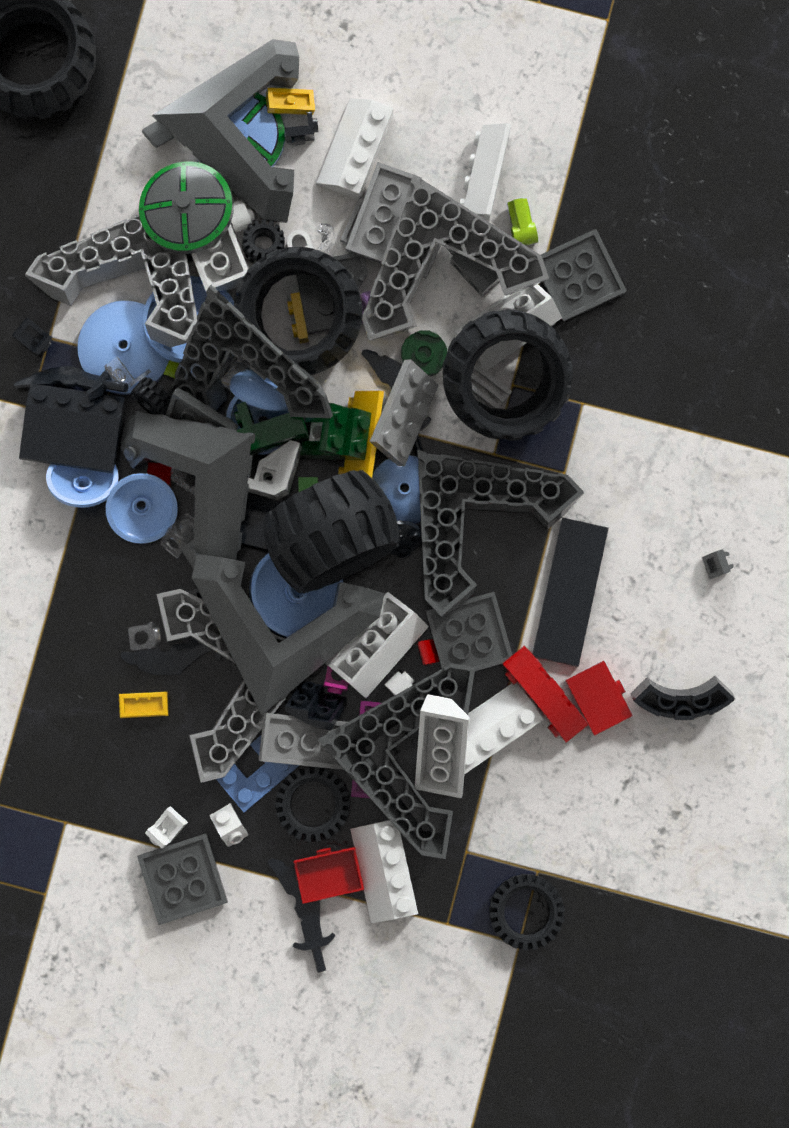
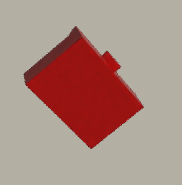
(599, 697)
(328, 874)

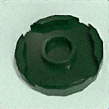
(425, 350)

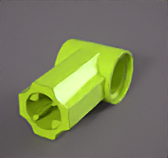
(521, 221)

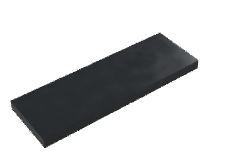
(570, 592)

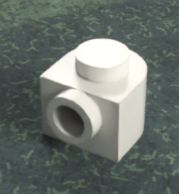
(241, 216)
(299, 239)
(399, 683)

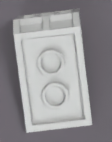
(280, 465)

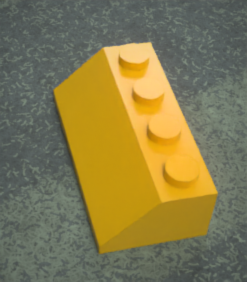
(371, 402)

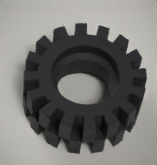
(259, 230)
(151, 396)

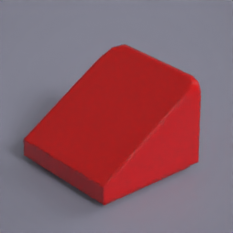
(161, 471)
(428, 652)

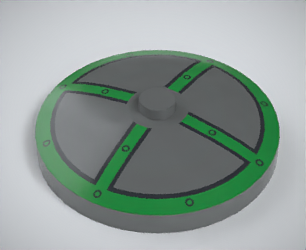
(186, 207)

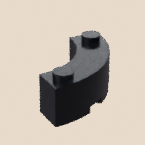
(683, 703)

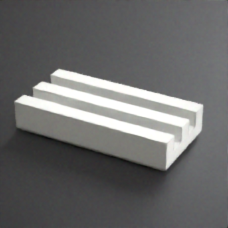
(495, 382)

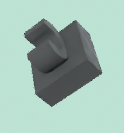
(717, 564)

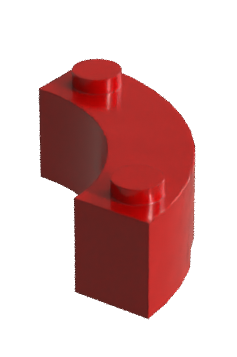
(545, 693)

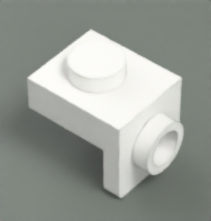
(228, 825)
(166, 828)

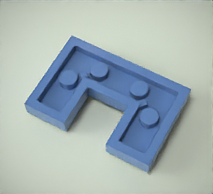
(251, 789)

